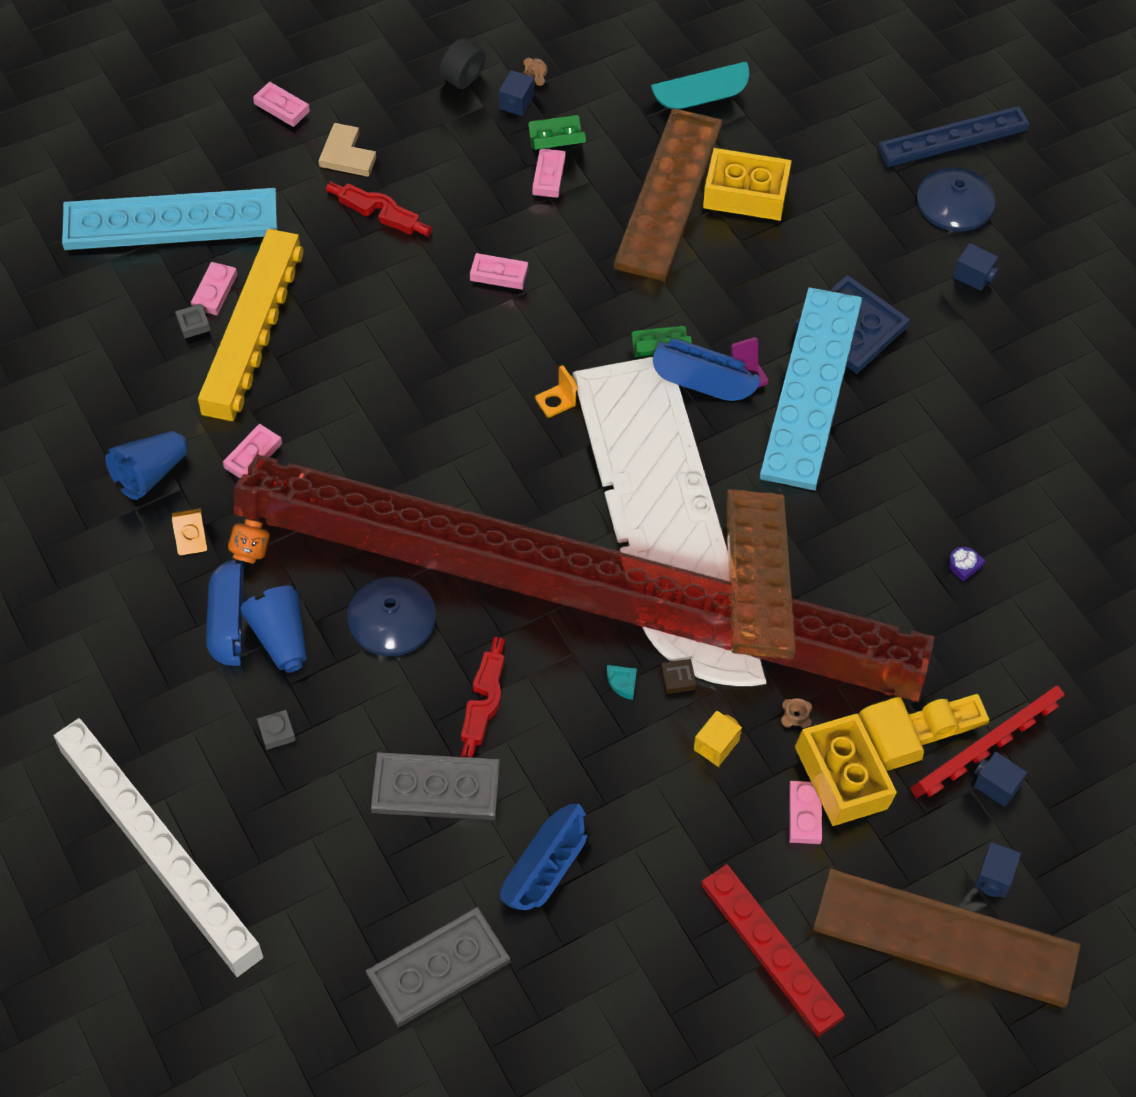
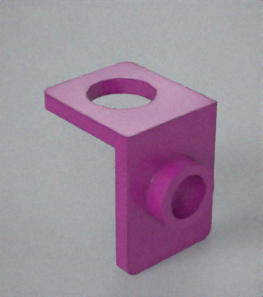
(748, 353)

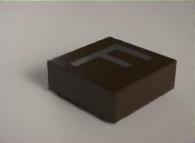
(678, 676)

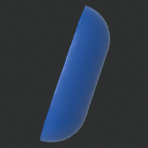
(704, 370)
(224, 613)
(545, 859)

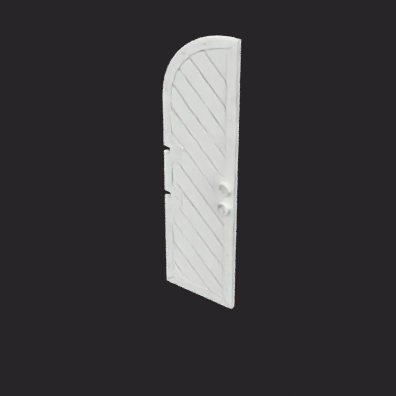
(659, 494)

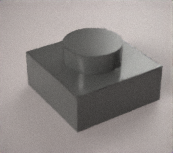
(192, 321)
(276, 729)

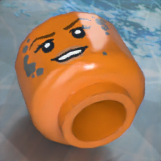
(248, 541)

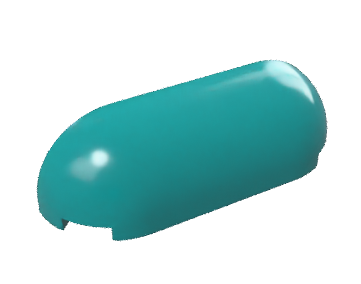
(702, 87)

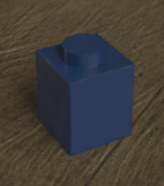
(516, 93)
(976, 267)
(999, 778)
(997, 870)

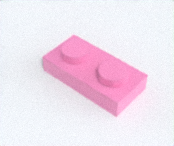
(281, 104)
(549, 173)
(499, 271)
(214, 287)
(260, 442)
(804, 813)

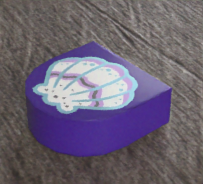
(965, 562)

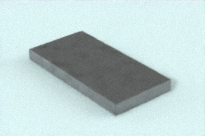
(435, 786)
(437, 967)

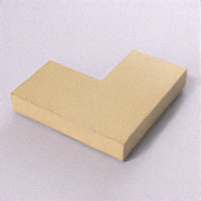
(342, 155)

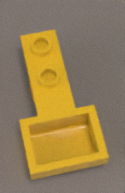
(900, 735)

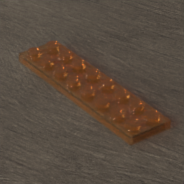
(668, 195)
(759, 575)
(947, 938)

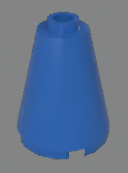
(145, 462)
(278, 626)

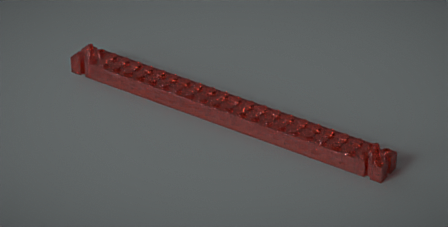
(569, 572)

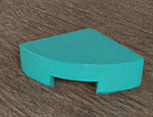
(622, 680)

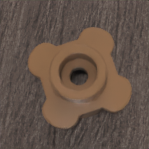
(536, 69)
(796, 705)

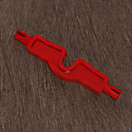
(391, 213)
(480, 712)

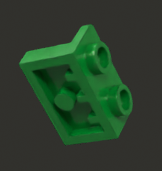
(556, 132)
(646, 341)

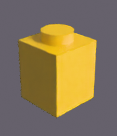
(717, 738)

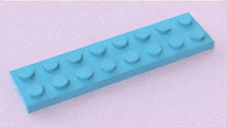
(169, 218)
(811, 389)

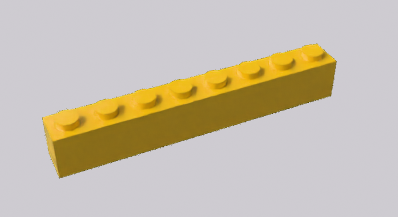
(250, 325)

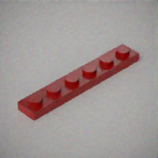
(979, 750)
(773, 950)

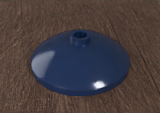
(956, 199)
(392, 629)

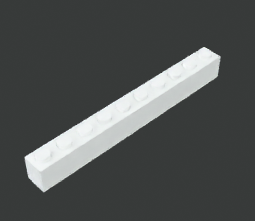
(159, 848)

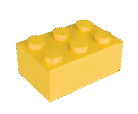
(747, 184)
(845, 769)

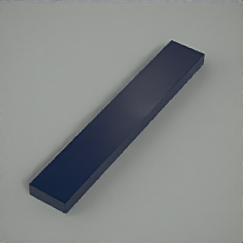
(953, 136)

